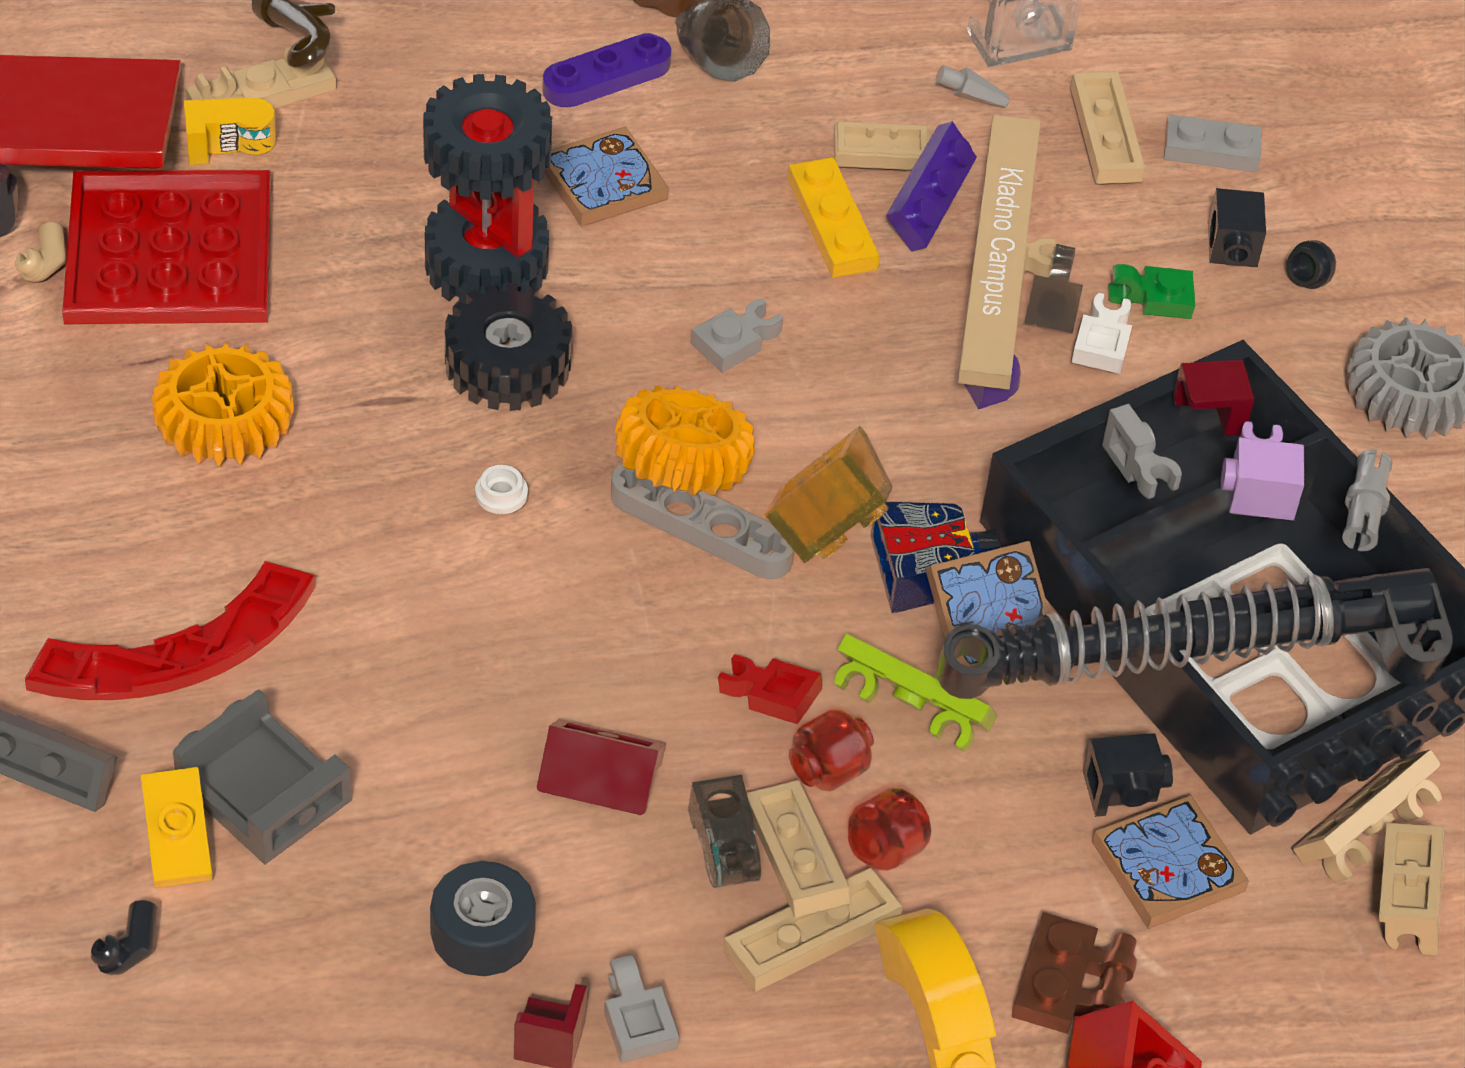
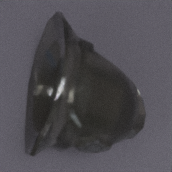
(725, 37)

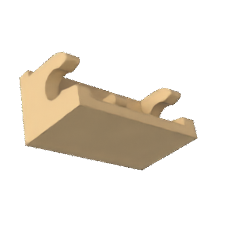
(1412, 884)

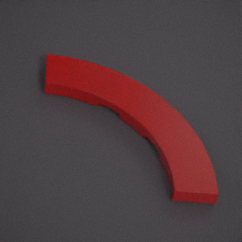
(178, 658)

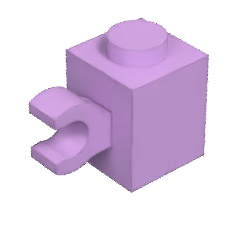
(1264, 475)

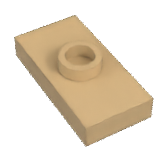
(879, 145)

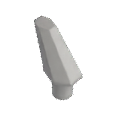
(971, 86)

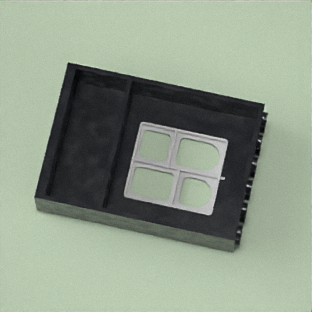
(1112, 545)

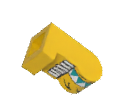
(228, 127)

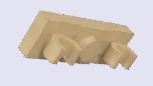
(268, 80)
(1369, 814)

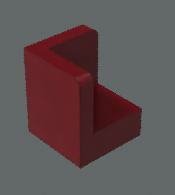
(1217, 386)
(550, 1031)

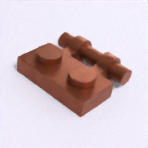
(1057, 968)

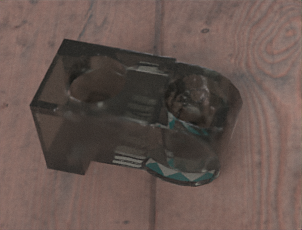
(725, 831)

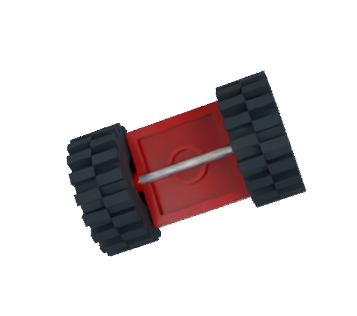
(488, 149)

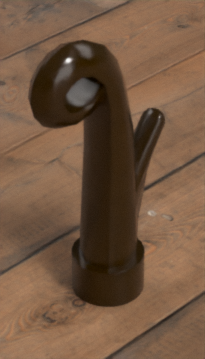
(302, 19)

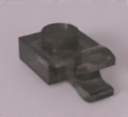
(1054, 299)

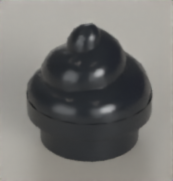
(1311, 264)

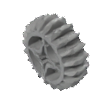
(1410, 377)

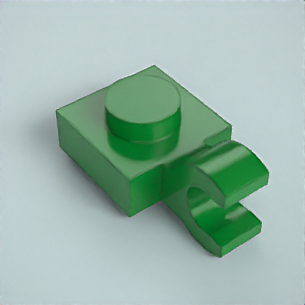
(1158, 289)

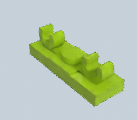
(912, 689)

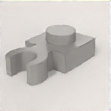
(731, 338)

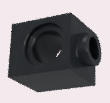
(1236, 227)

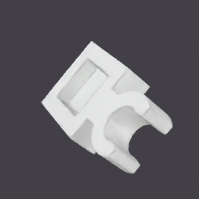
(1103, 337)

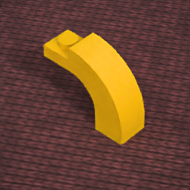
(943, 984)

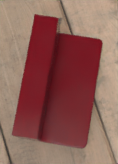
(599, 766)

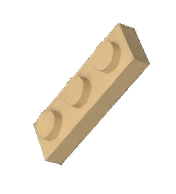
(1107, 127)
(798, 849)
(789, 944)

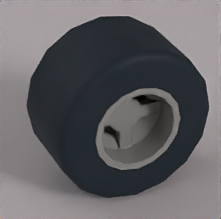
(482, 918)

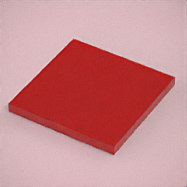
(86, 110)
(168, 247)

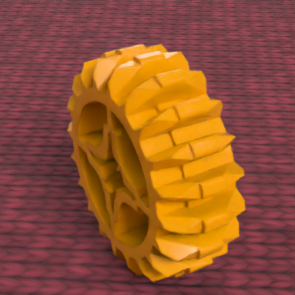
(222, 403)
(684, 440)

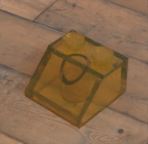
(831, 497)

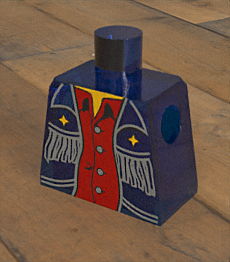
(918, 536)

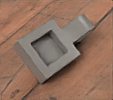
(1132, 448)
(636, 1016)

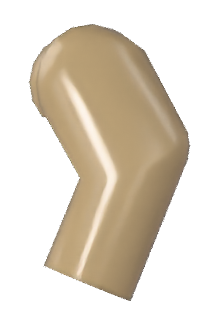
(48, 259)

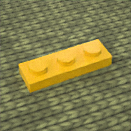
(833, 217)

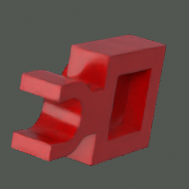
(776, 691)

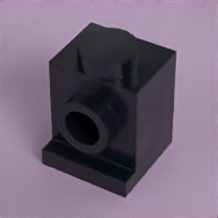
(1125, 771)

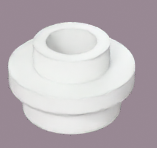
(501, 490)

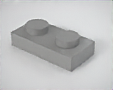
(1213, 143)

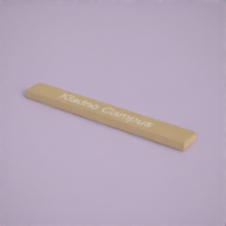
(1000, 253)

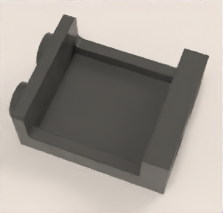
(262, 778)

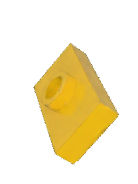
(176, 827)

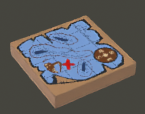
(605, 176)
(988, 590)
(1170, 861)

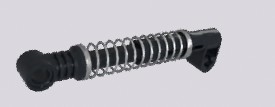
(1211, 626)

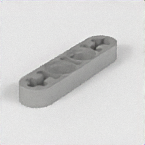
(697, 525)

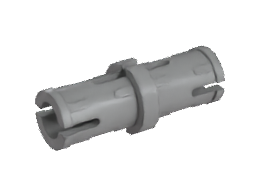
(1367, 500)

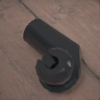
(131, 948)

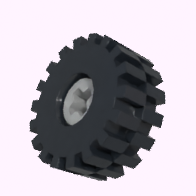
(514, 373)

